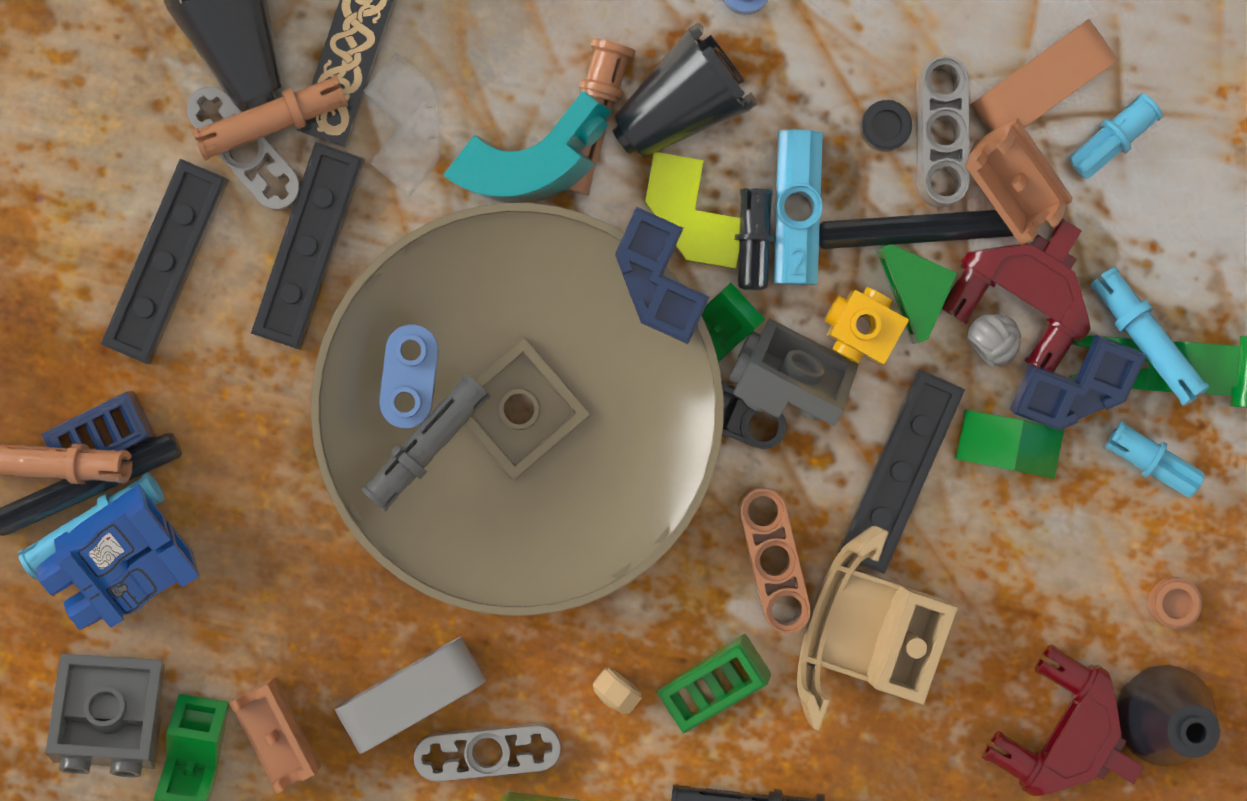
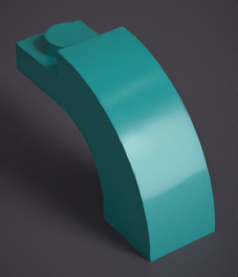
(539, 170)

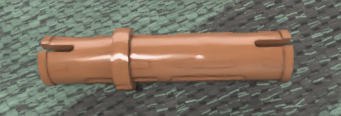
(270, 117)
(74, 463)

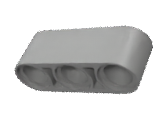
(954, 110)
(410, 695)

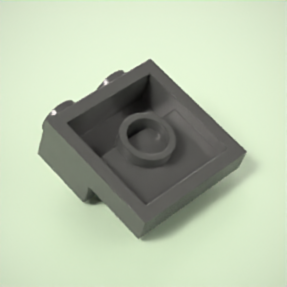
(792, 369)
(105, 714)

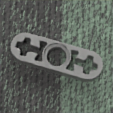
(259, 185)
(448, 743)

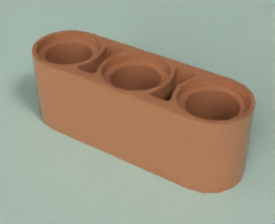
(1046, 79)
(788, 580)

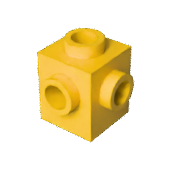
(883, 330)

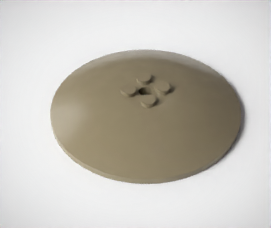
(539, 507)

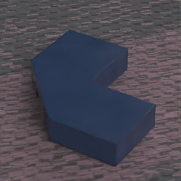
(642, 261)
(1100, 384)

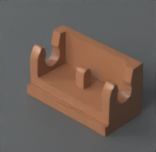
(1018, 180)
(275, 735)

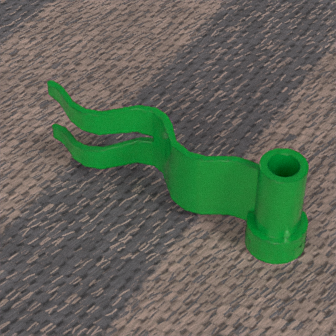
(1218, 365)

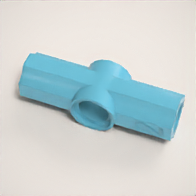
(797, 174)

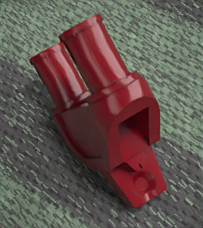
(1039, 276)
(1083, 741)

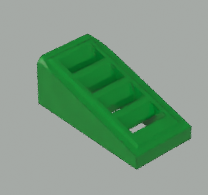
(751, 661)

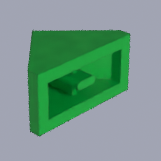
(917, 288)
(1009, 444)

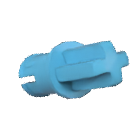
(1115, 136)
(1154, 460)

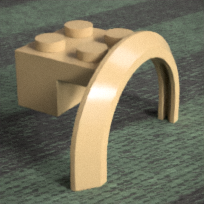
(871, 630)

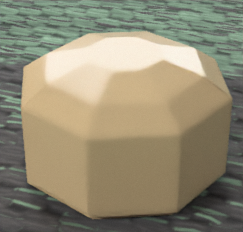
(616, 691)

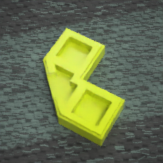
(673, 196)

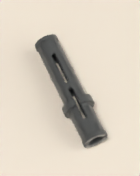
(419, 449)

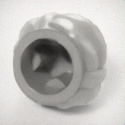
(994, 339)

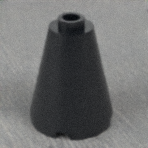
(234, 44)
(682, 96)
(1168, 716)

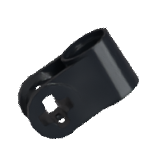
(737, 417)

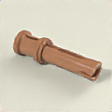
(604, 84)

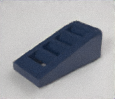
(132, 413)

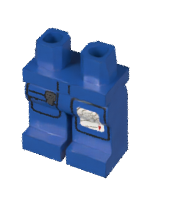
(117, 560)

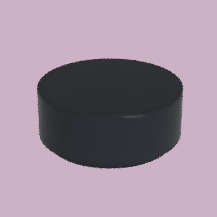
(886, 125)

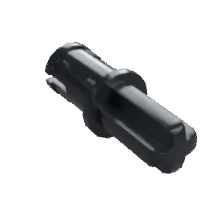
(754, 238)

